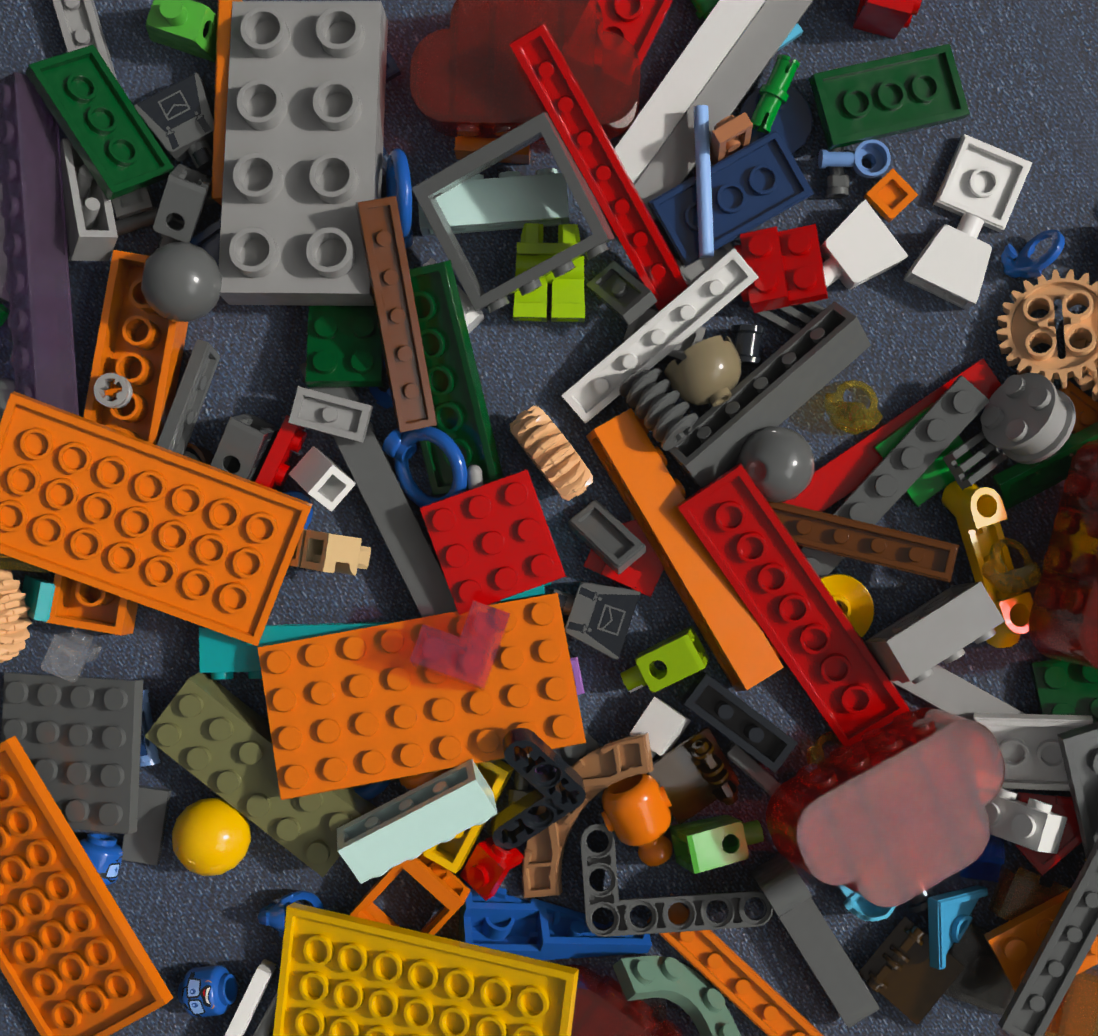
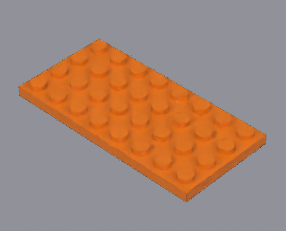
(143, 520)
(360, 714)
(59, 924)

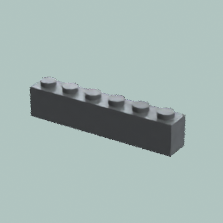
(771, 393)

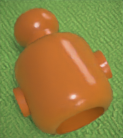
(639, 816)

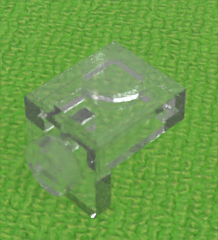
(69, 654)

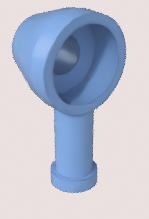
(870, 149)

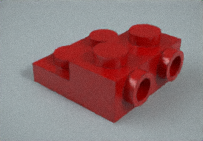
(786, 265)

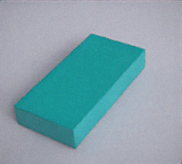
(38, 597)

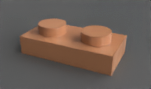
(730, 136)

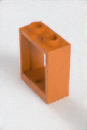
(431, 876)

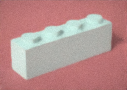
(503, 202)
(416, 821)

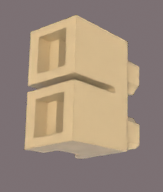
(330, 553)

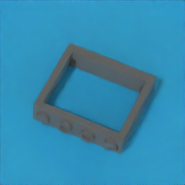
(480, 160)

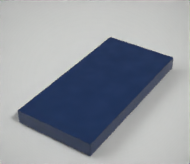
(745, 194)

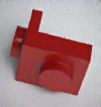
(489, 867)

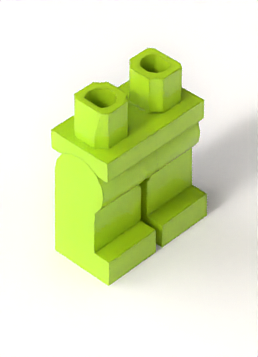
(567, 290)

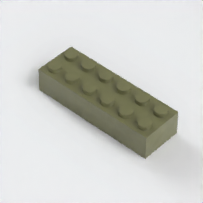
(234, 756)

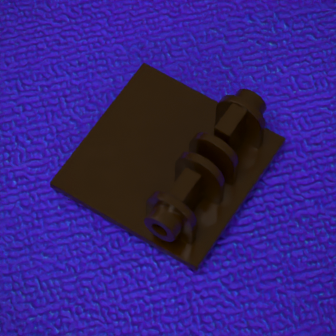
(696, 776)
(904, 974)

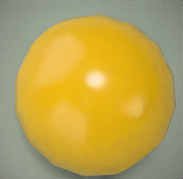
(211, 837)

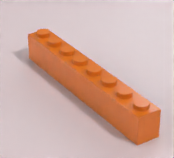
(653, 500)

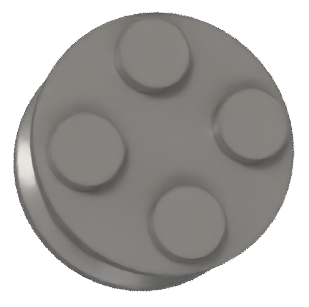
(1028, 418)

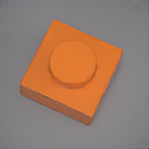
(890, 195)

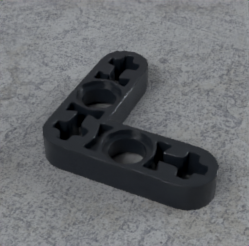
(506, 827)

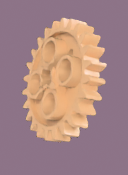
(1024, 332)

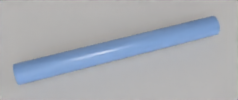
(703, 181)

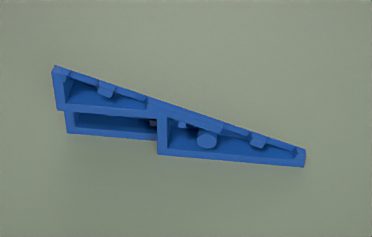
(538, 929)

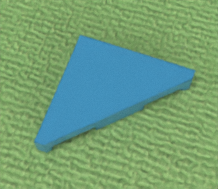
(949, 920)

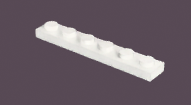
(661, 334)

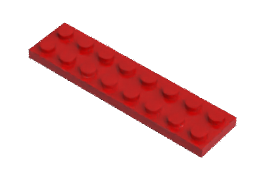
(792, 605)

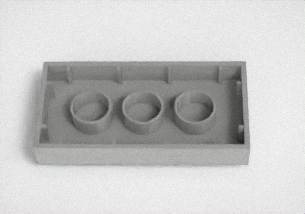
(301, 150)

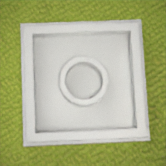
(982, 182)

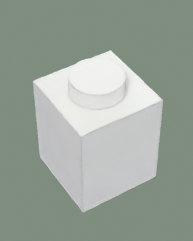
(322, 478)
(663, 725)

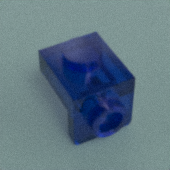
(989, 863)

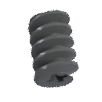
(657, 407)

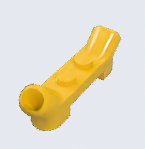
(978, 519)

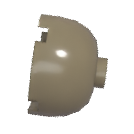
(707, 372)

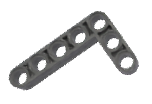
(659, 905)
(815, 939)

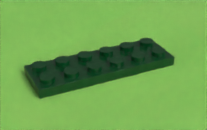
(452, 378)

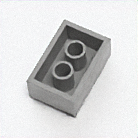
(935, 632)

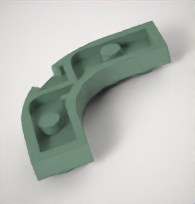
(672, 980)

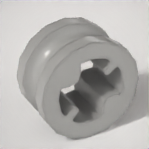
(103, 383)

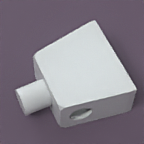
(860, 249)
(953, 263)

